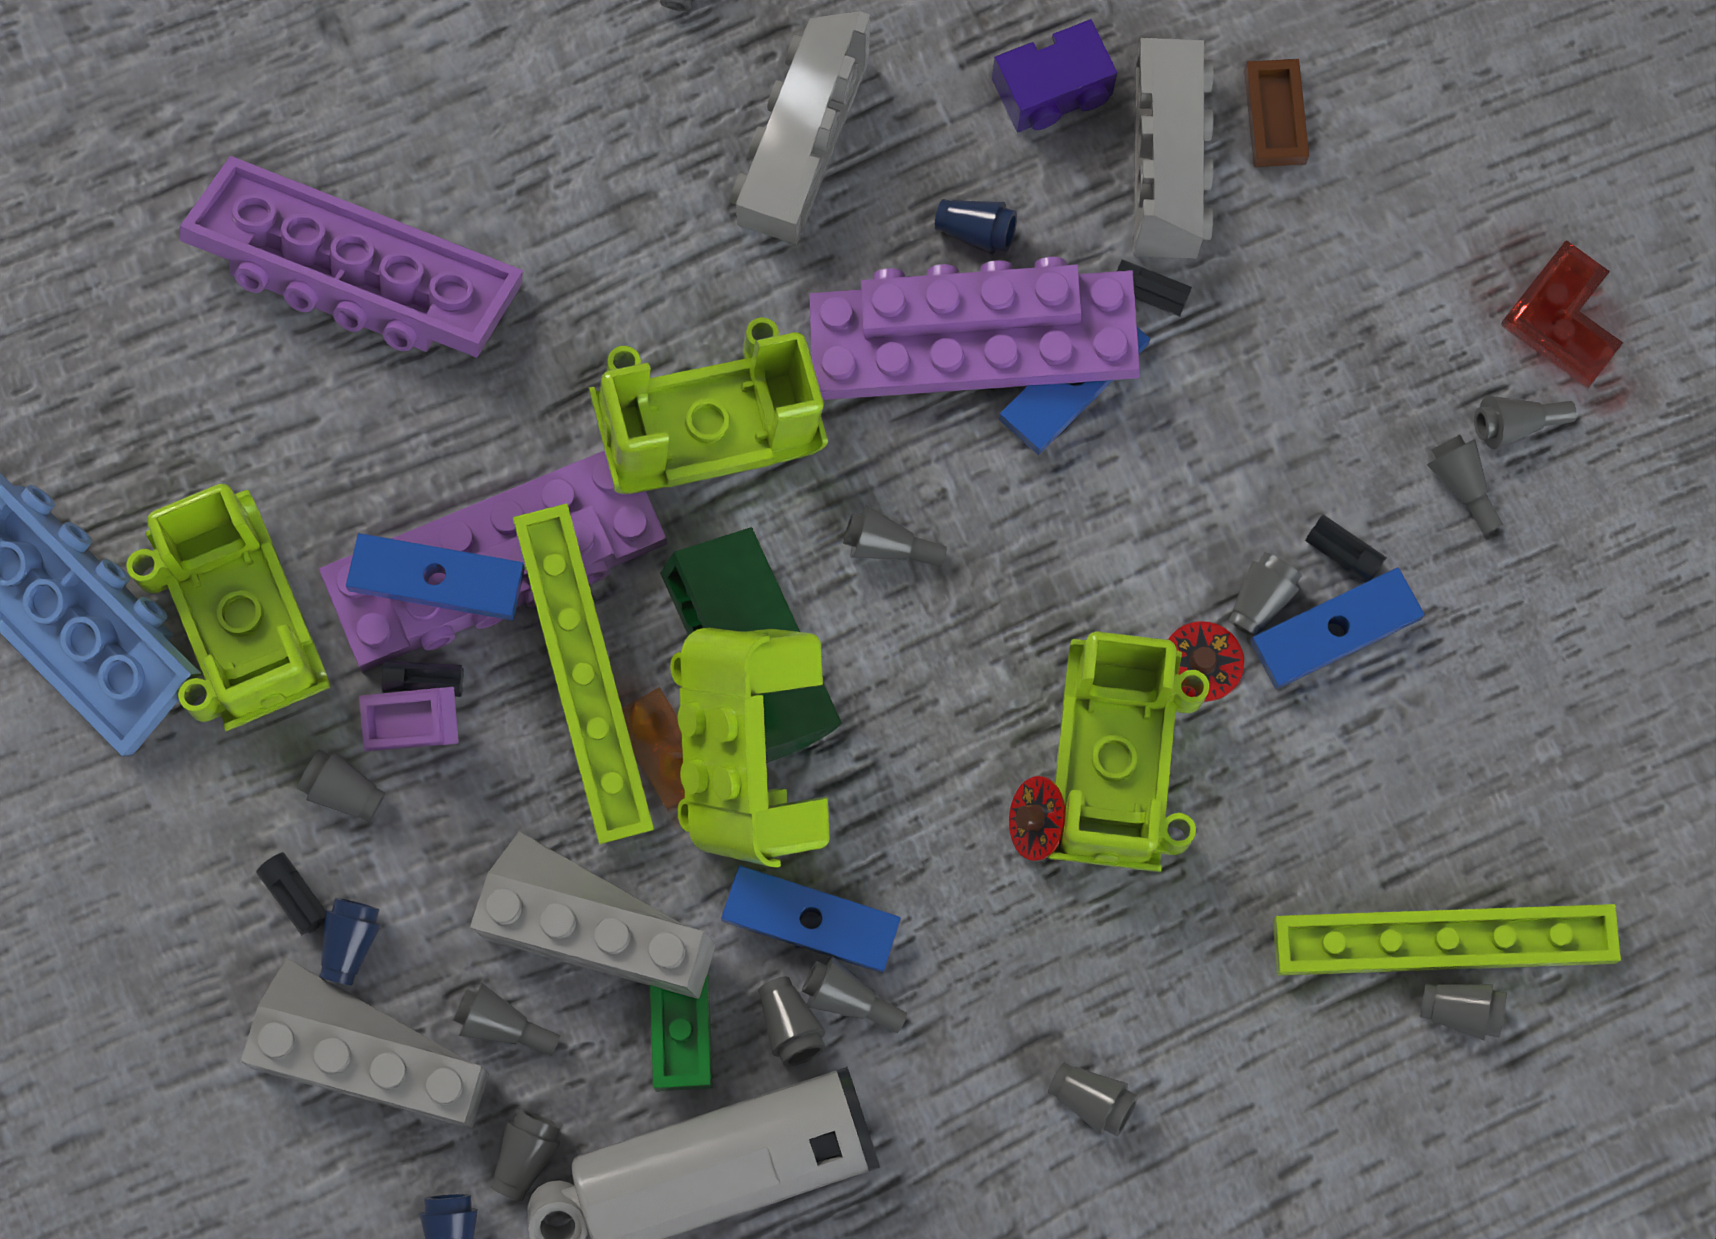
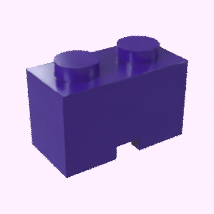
(1056, 79)

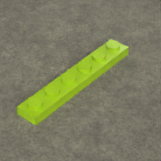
(583, 673)
(1446, 939)

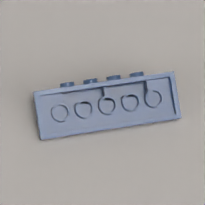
(83, 623)

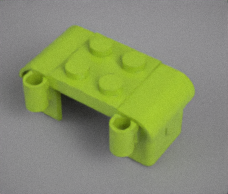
(710, 416)
(232, 606)
(725, 743)
(1119, 750)

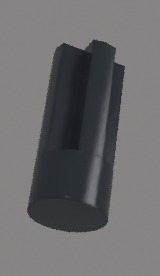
(1157, 289)
(1345, 549)
(410, 676)
(292, 893)

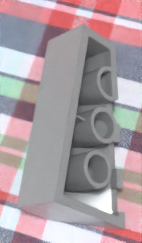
(803, 125)
(1170, 148)
(573, 916)
(341, 1044)

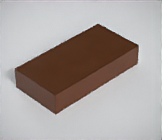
(1276, 113)

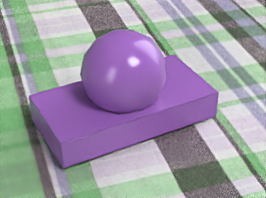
(409, 719)

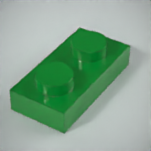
(681, 1040)

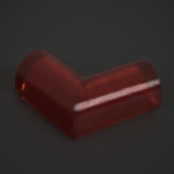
(1551, 318)

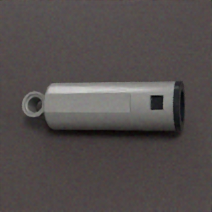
(712, 1165)

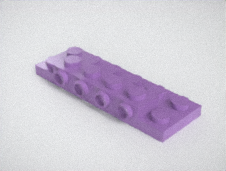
(349, 261)
(974, 330)
(607, 529)

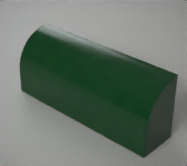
(734, 589)

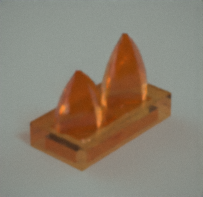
(657, 745)

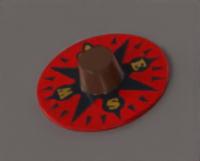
(1212, 652)
(1037, 818)

